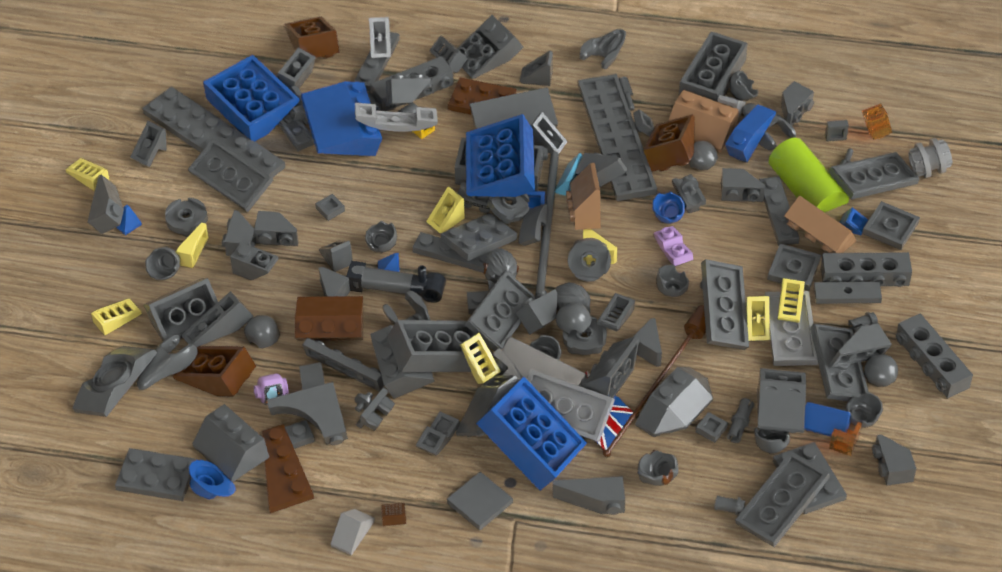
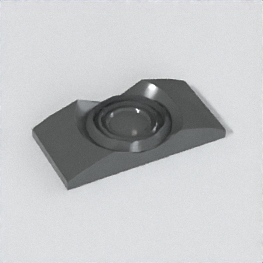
(112, 380)

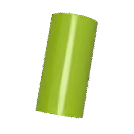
(806, 175)

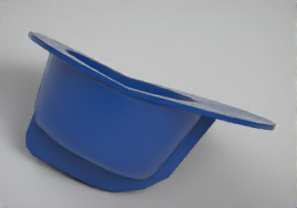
(209, 480)

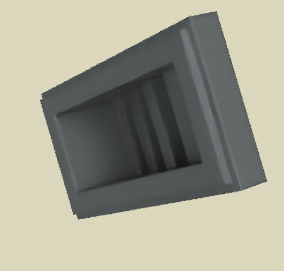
(450, 53)
(624, 307)

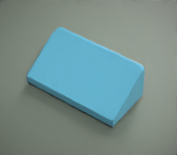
(568, 175)

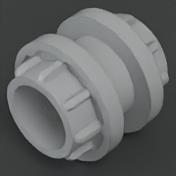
(929, 158)

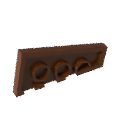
(284, 474)

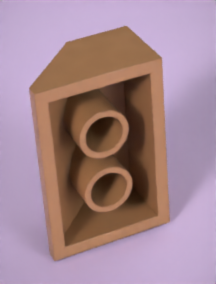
(713, 120)
(584, 200)
(819, 227)

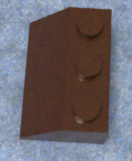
(329, 318)

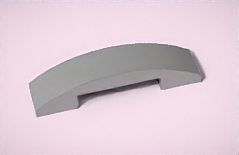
(395, 121)

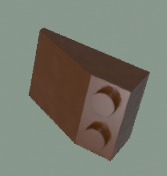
(313, 36)
(670, 144)
(218, 370)

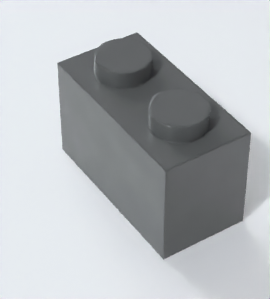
(297, 69)

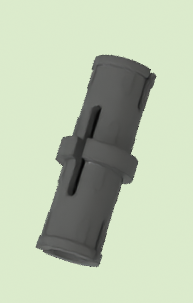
(740, 420)

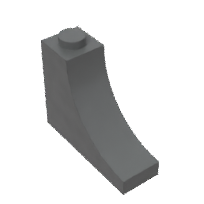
(317, 406)

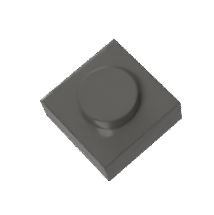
(643, 122)
(836, 130)
(330, 207)
(711, 427)
(300, 434)

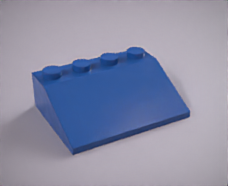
(250, 97)
(333, 120)
(500, 159)
(532, 433)

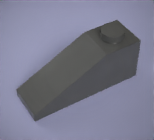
(106, 206)
(219, 321)
(863, 345)
(595, 494)

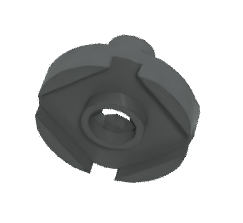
(507, 212)
(181, 225)
(582, 249)
(586, 345)

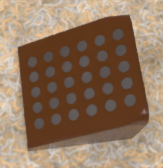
(393, 514)

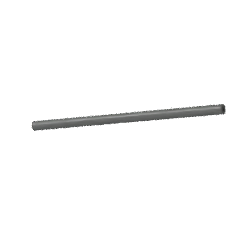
(545, 241)

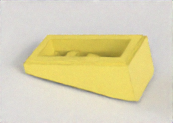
(85, 178)
(192, 247)
(794, 286)
(106, 323)
(493, 369)

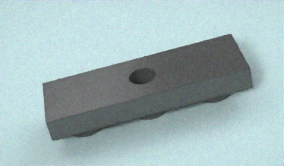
(847, 292)

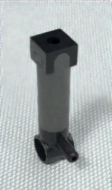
(427, 286)

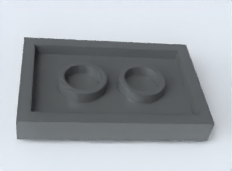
(478, 236)
(155, 474)
(832, 491)

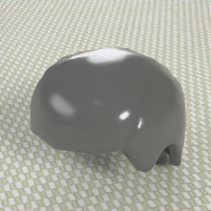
(742, 86)
(704, 155)
(381, 237)
(162, 263)
(671, 282)
(573, 317)
(262, 331)
(547, 345)
(881, 370)
(864, 409)
(771, 441)

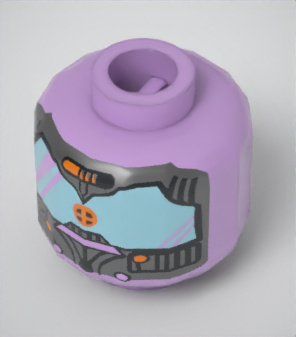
(270, 387)

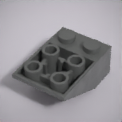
(489, 48)
(781, 400)
(482, 401)

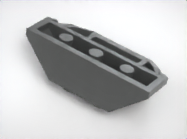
(675, 402)

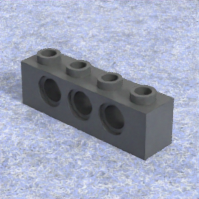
(437, 70)
(886, 268)
(934, 355)

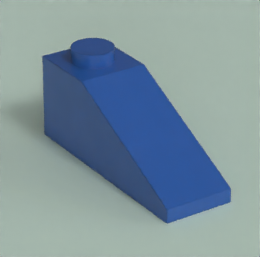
(749, 133)

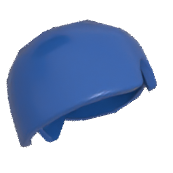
(668, 207)

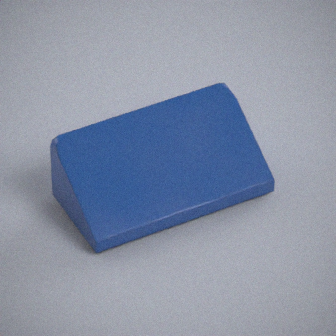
(824, 419)

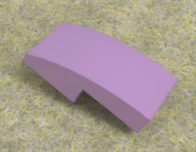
(672, 245)

